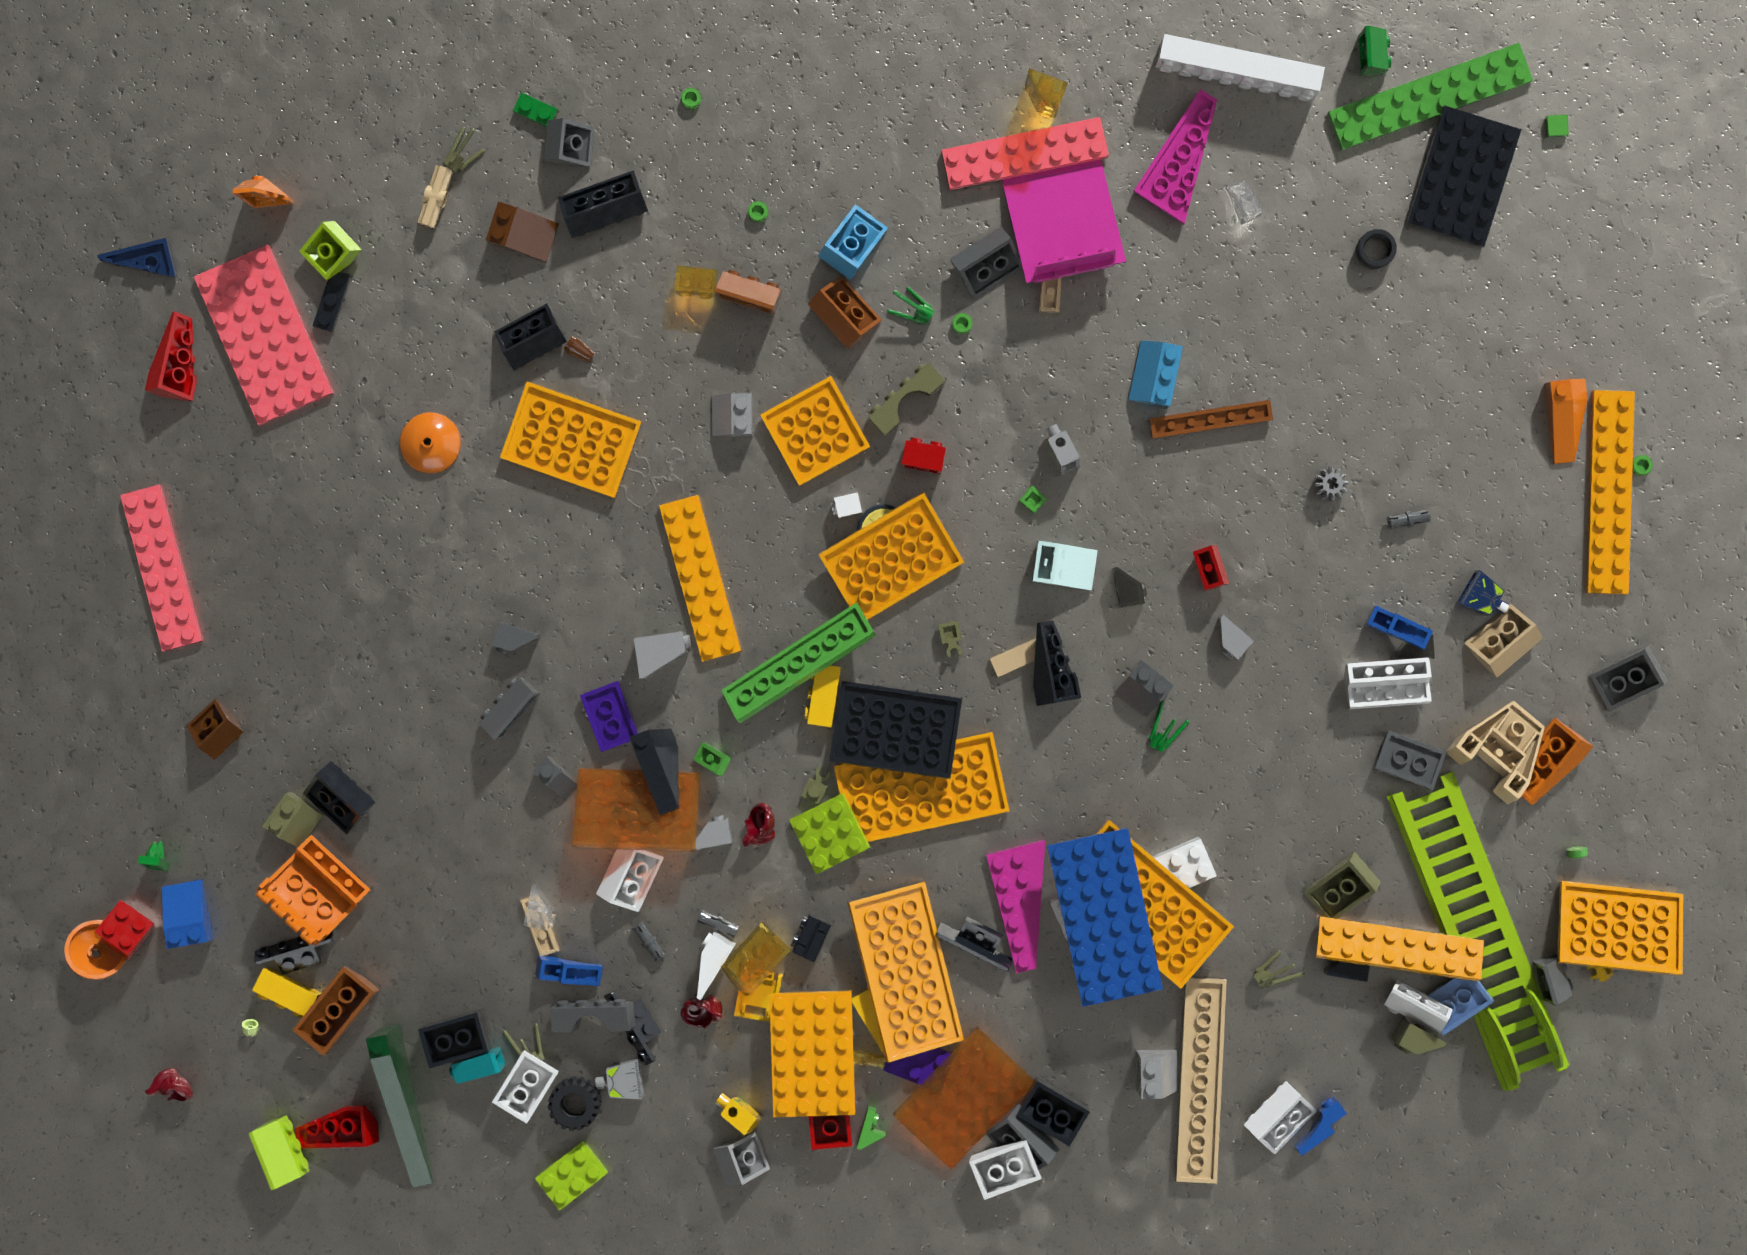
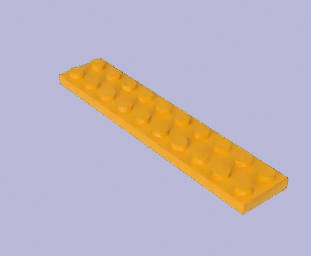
(1610, 492)

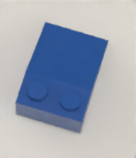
(185, 914)

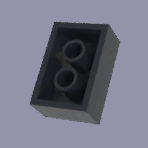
(454, 1038)

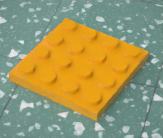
(815, 430)

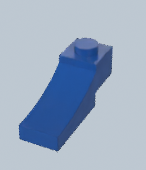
(1398, 627)
(568, 971)
(1329, 1113)

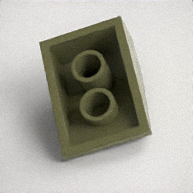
(1343, 887)

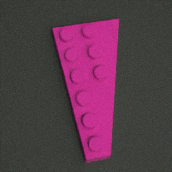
(1175, 168)
(1018, 887)

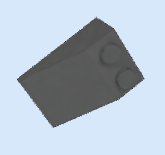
(1629, 678)

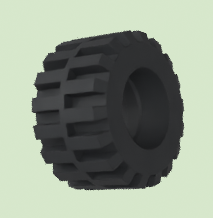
(570, 1120)

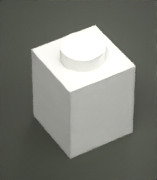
(846, 505)

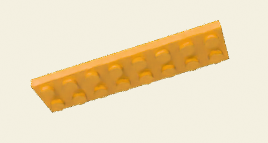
(700, 578)
(1399, 949)

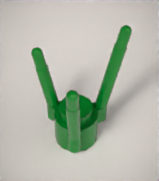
(923, 312)
(1161, 740)

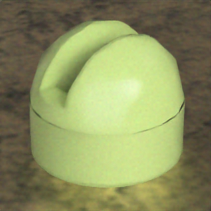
(250, 1027)

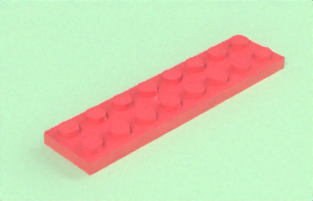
(1025, 153)
(161, 568)

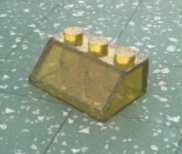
(1045, 93)
(755, 959)

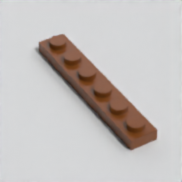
(1211, 419)

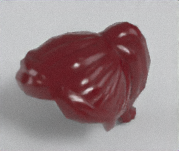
(759, 826)
(702, 1012)
(171, 1085)

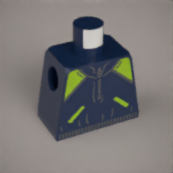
(1482, 595)

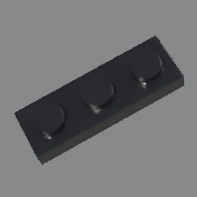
(332, 301)

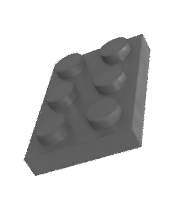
(1410, 760)

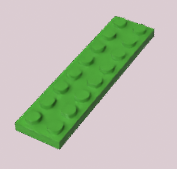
(798, 663)

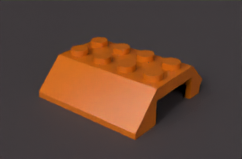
(312, 891)

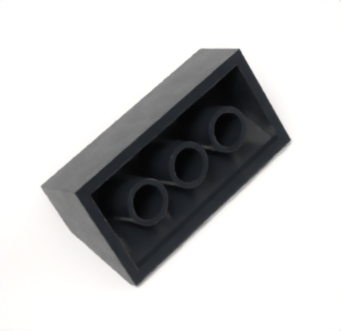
(602, 204)

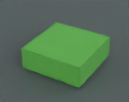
(1557, 125)
(1032, 499)

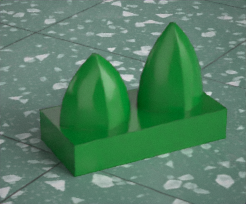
(154, 858)

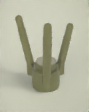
(453, 159)
(1266, 979)
(538, 1041)

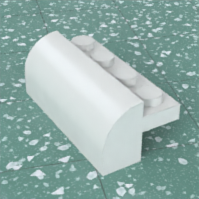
(1388, 683)

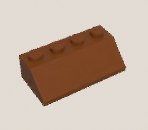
(336, 1010)

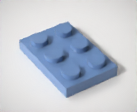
(1464, 998)

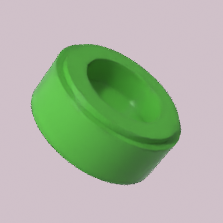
(691, 98)
(758, 211)
(962, 323)
(1642, 465)
(1577, 852)

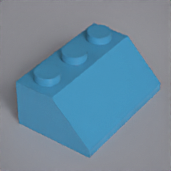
(1155, 373)

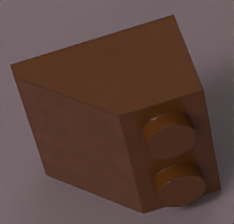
(214, 729)

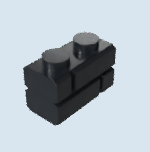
(811, 937)

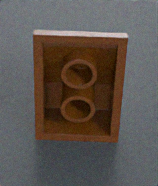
(522, 232)

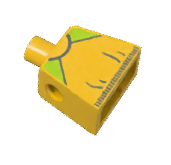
(746, 1116)

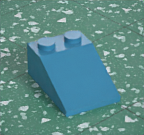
(852, 242)

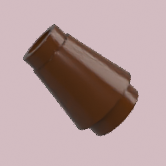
(578, 349)

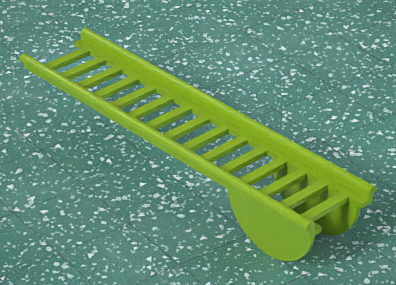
(1487, 1020)

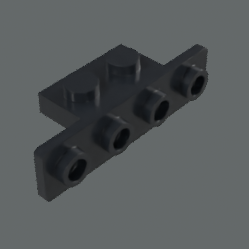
(977, 940)
(291, 954)
(643, 1030)

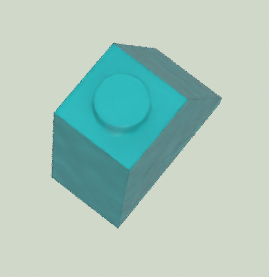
(477, 1066)

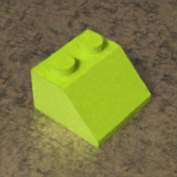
(330, 249)

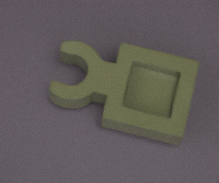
(950, 634)
(815, 788)

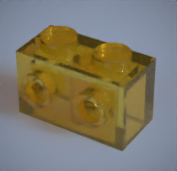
(696, 281)

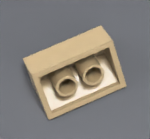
(1504, 640)

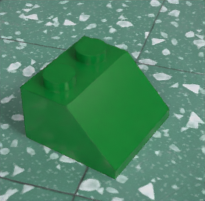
(1373, 51)

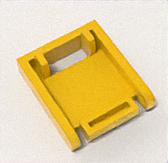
(758, 998)

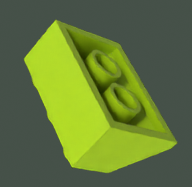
(279, 1152)

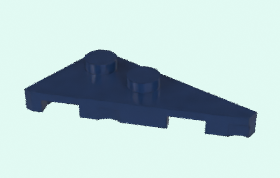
(149, 257)

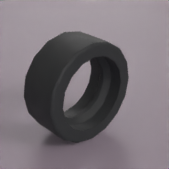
(1387, 237)

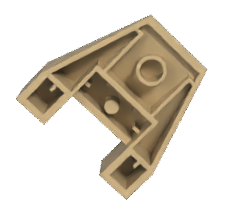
(1507, 744)

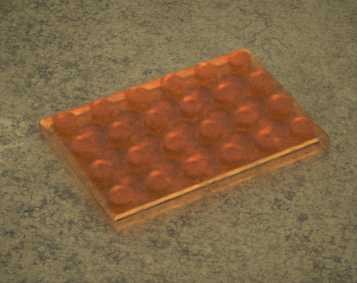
(620, 813)
(964, 1097)

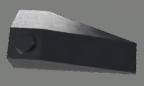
(1052, 675)
(658, 759)

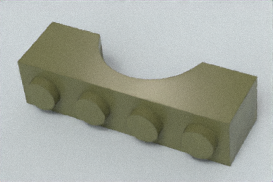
(925, 381)

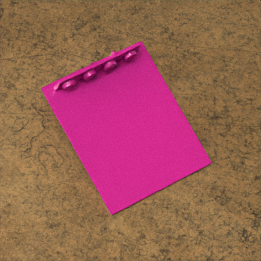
(1063, 221)

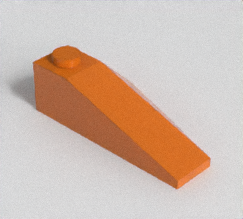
(261, 193)
(1565, 410)
(1558, 755)

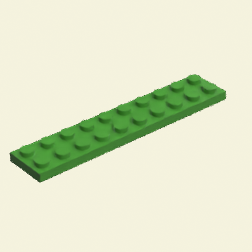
(1427, 95)

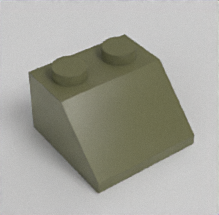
(293, 819)
(1415, 1039)

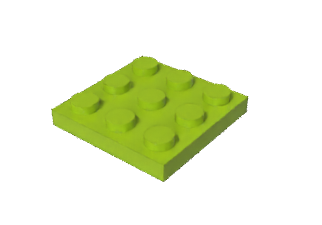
(829, 833)

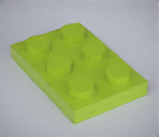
(571, 1175)

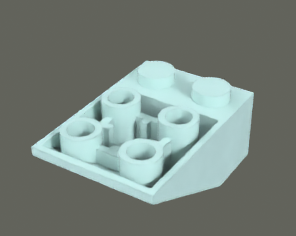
(1064, 565)

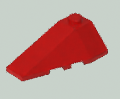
(172, 366)
(342, 1128)

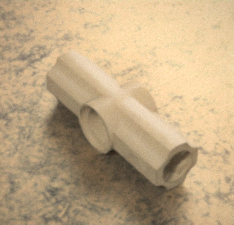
(435, 196)

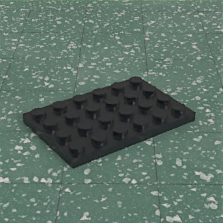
(1463, 176)
(895, 730)

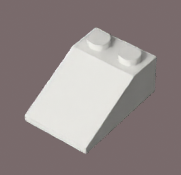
(712, 957)
(525, 1086)
(1004, 1168)

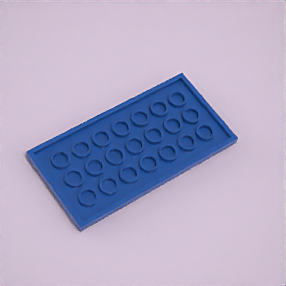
(1105, 917)

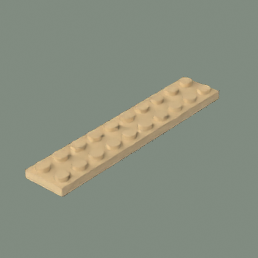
(1201, 1080)

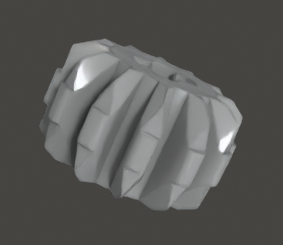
(1324, 486)

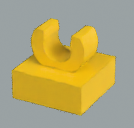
(1602, 973)

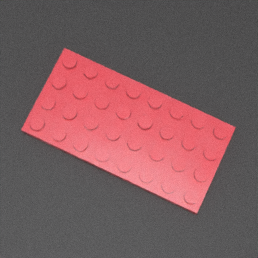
(263, 334)

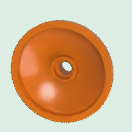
(444, 442)
(79, 951)

